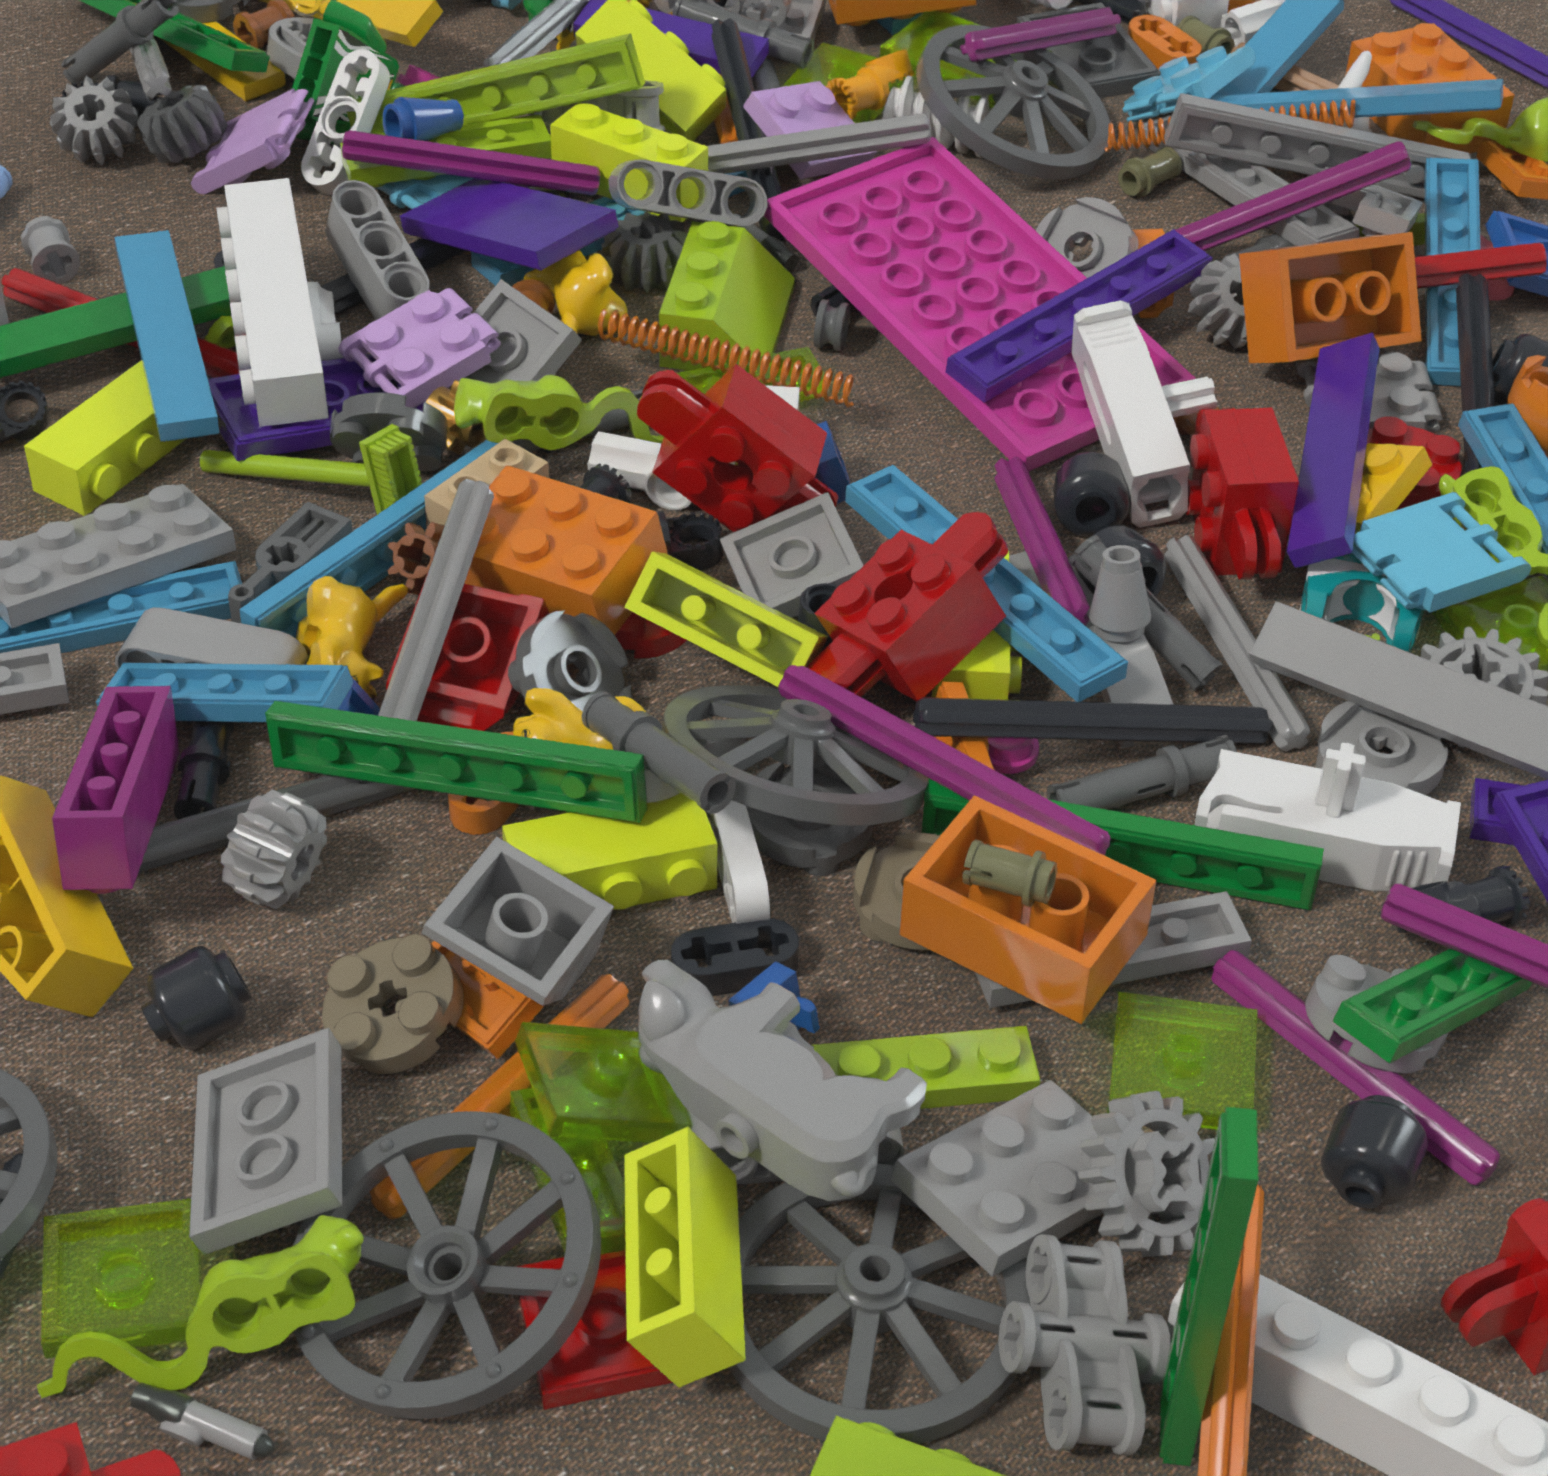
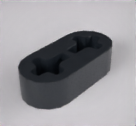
(735, 952)

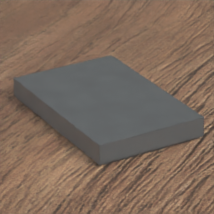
(1108, 63)

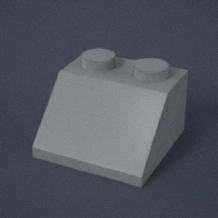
(521, 923)

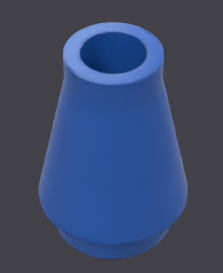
(421, 118)

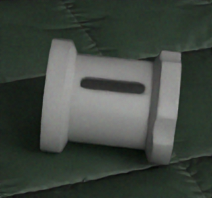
(48, 246)

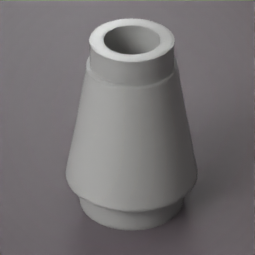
(1120, 597)

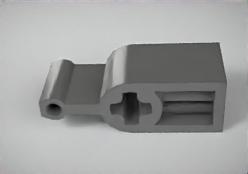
(289, 548)

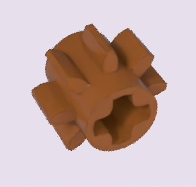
(408, 554)

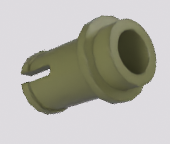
(1207, 35)
(1142, 174)
(1010, 872)

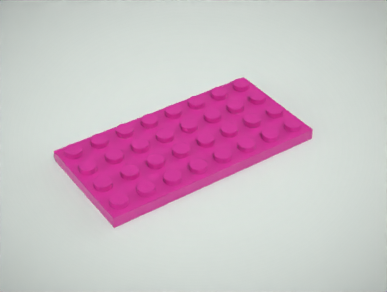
(941, 267)

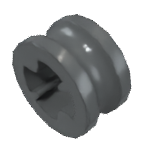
(831, 325)

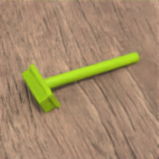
(387, 467)

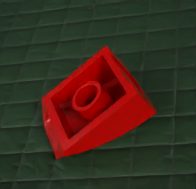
(471, 674)

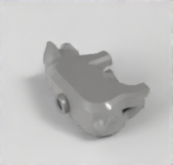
(767, 1087)

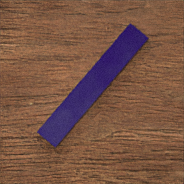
(1047, 330)
(1334, 452)

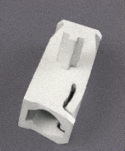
(1135, 411)
(1368, 827)

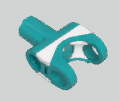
(1348, 590)

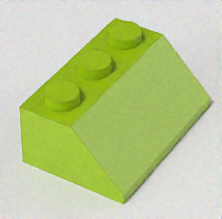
(727, 291)

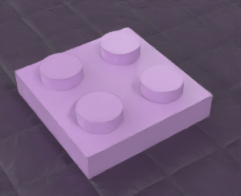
(803, 109)

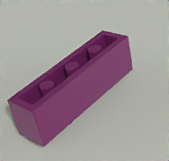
(116, 789)

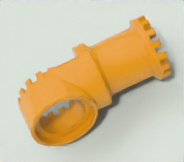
(870, 84)

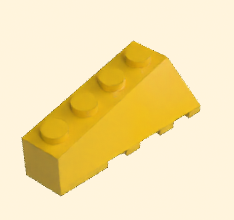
(52, 940)

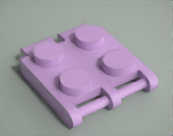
(254, 141)
(422, 345)

